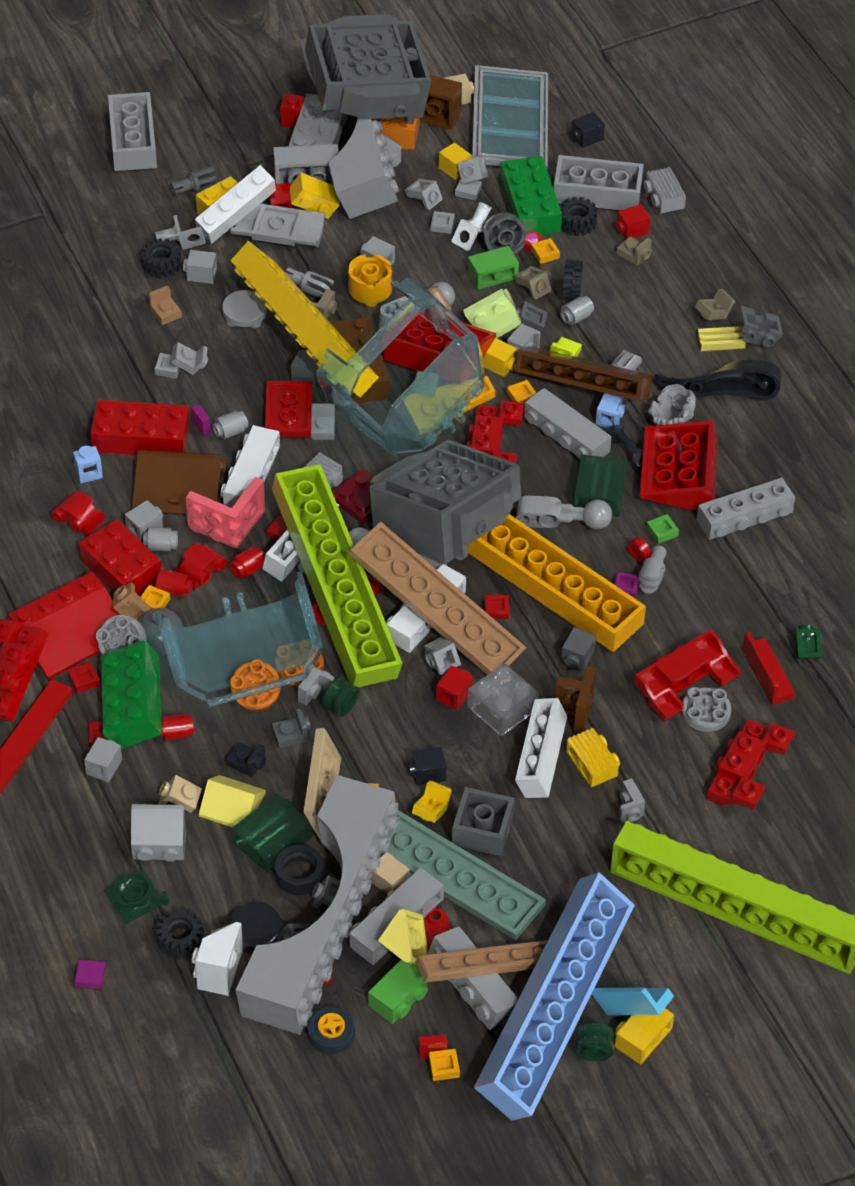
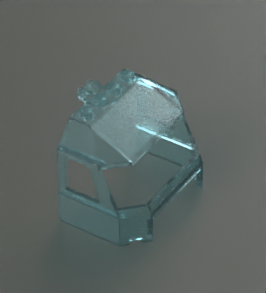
(432, 398)
(213, 651)

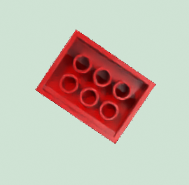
(421, 344)
(680, 464)
(71, 619)

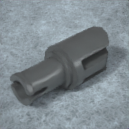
(193, 182)

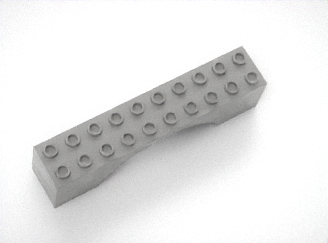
(362, 167)
(288, 975)

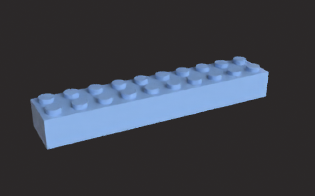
(554, 997)

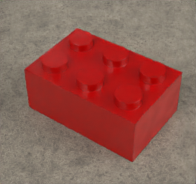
(119, 558)

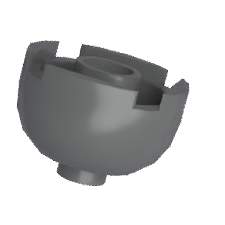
(504, 230)
(152, 629)

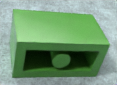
(493, 267)
(397, 991)

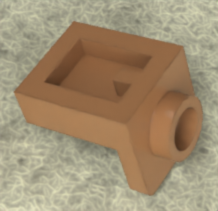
(163, 305)
(128, 602)

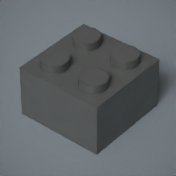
(483, 821)

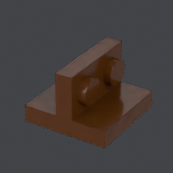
(577, 697)

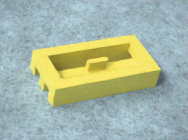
(721, 338)

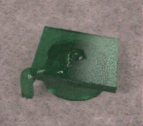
(135, 896)

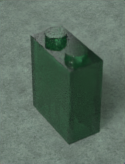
(601, 480)
(271, 830)

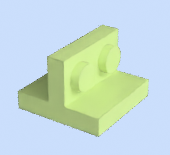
(494, 313)

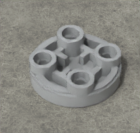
(244, 309)
(119, 632)
(706, 709)

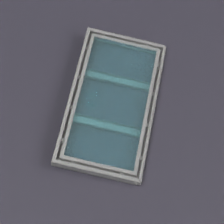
(509, 114)

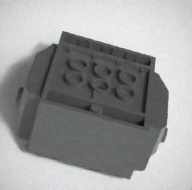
(369, 67)
(445, 498)

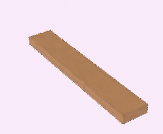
(480, 961)

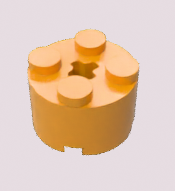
(370, 279)

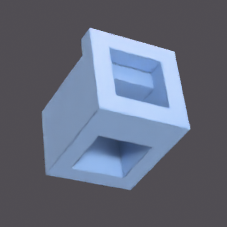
(610, 410)
(86, 458)

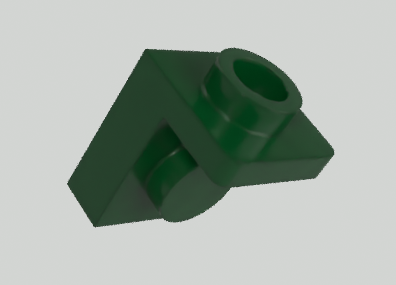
(808, 642)

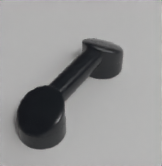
(617, 435)

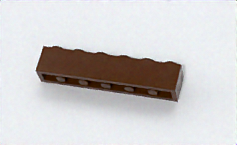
(584, 373)

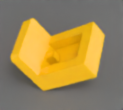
(433, 802)

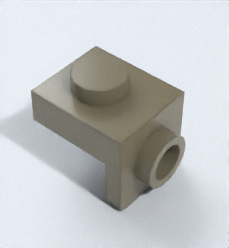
(327, 303)
(717, 307)

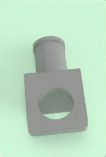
(176, 233)

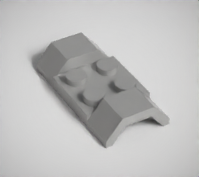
(282, 226)

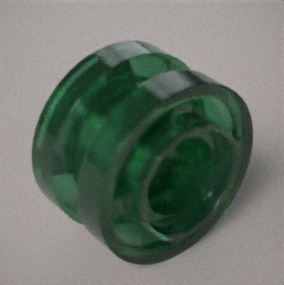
(341, 697)
(595, 1042)

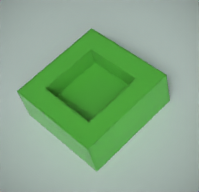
(662, 528)

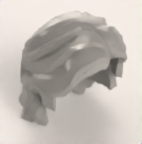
(673, 406)

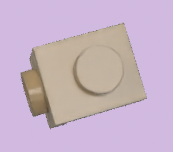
(180, 793)

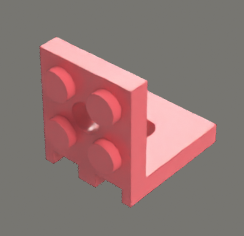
(226, 523)

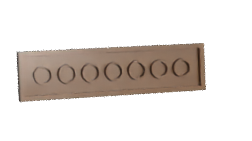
(436, 599)

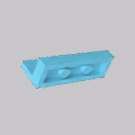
(632, 1000)

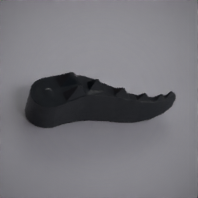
(742, 377)

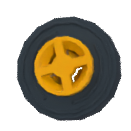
(338, 1022)

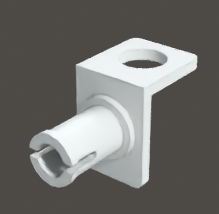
(472, 226)

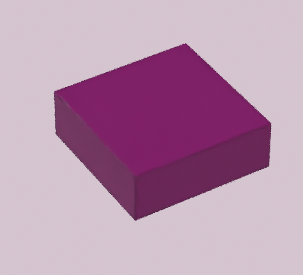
(201, 420)
(628, 583)
(90, 974)

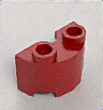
(79, 512)
(200, 562)

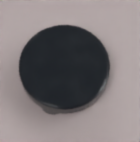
(259, 924)

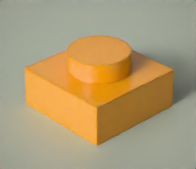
(545, 251)
(521, 392)
(155, 597)
(444, 1064)

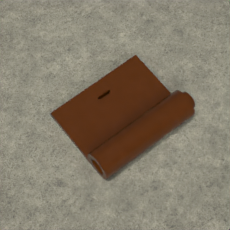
(169, 476)

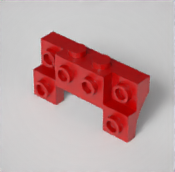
(489, 424)
(18, 660)
(683, 668)
(743, 758)

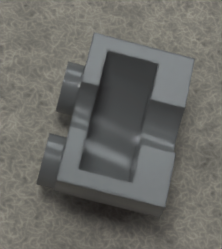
(759, 329)

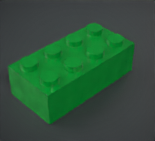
(531, 194)
(131, 694)

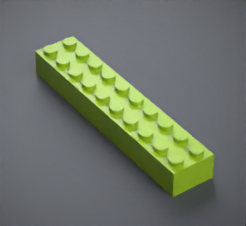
(335, 577)
(735, 896)

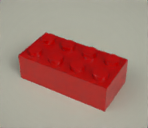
(136, 426)

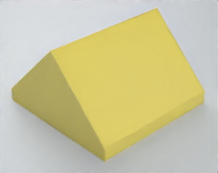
(229, 800)
(406, 936)

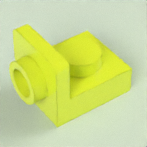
(566, 347)

